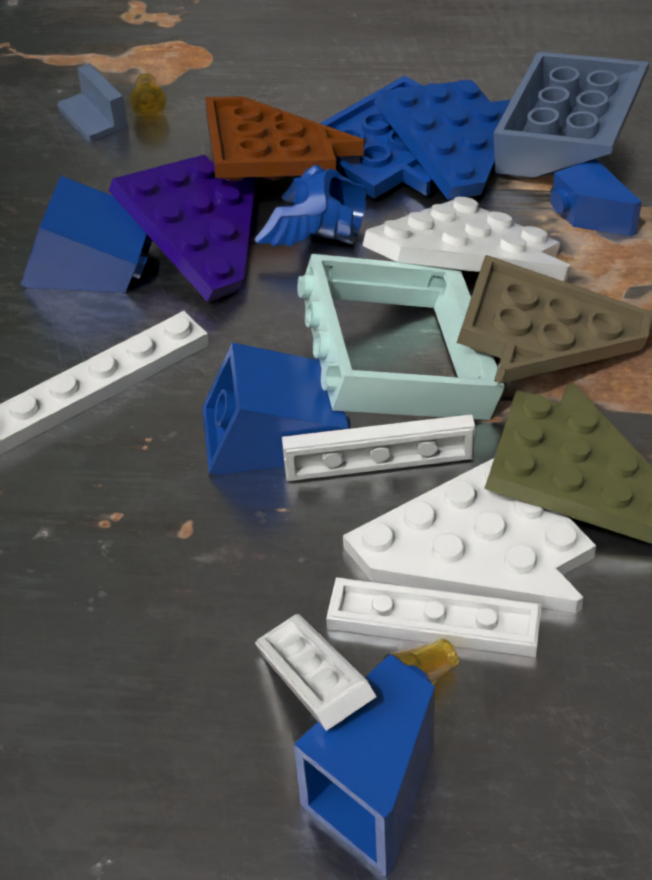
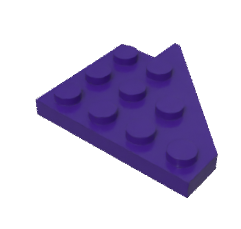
(193, 220)

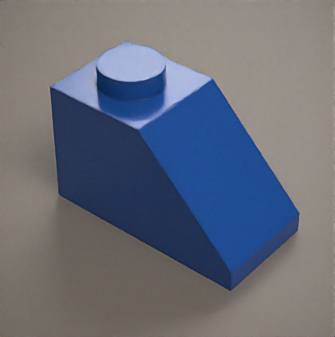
(595, 199)

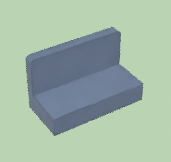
(97, 109)

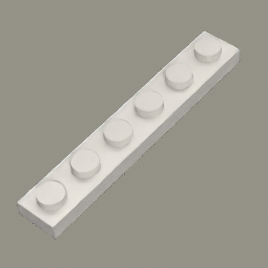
(98, 379)

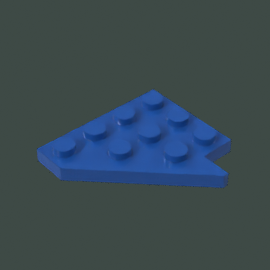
(447, 131)
(385, 156)

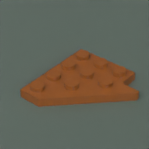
(270, 142)

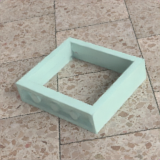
(388, 392)

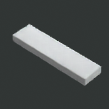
(378, 447)
(433, 615)
(315, 671)

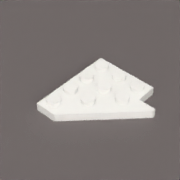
(460, 237)
(474, 545)

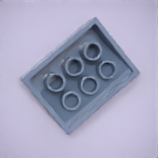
(565, 112)

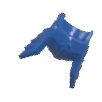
(322, 208)

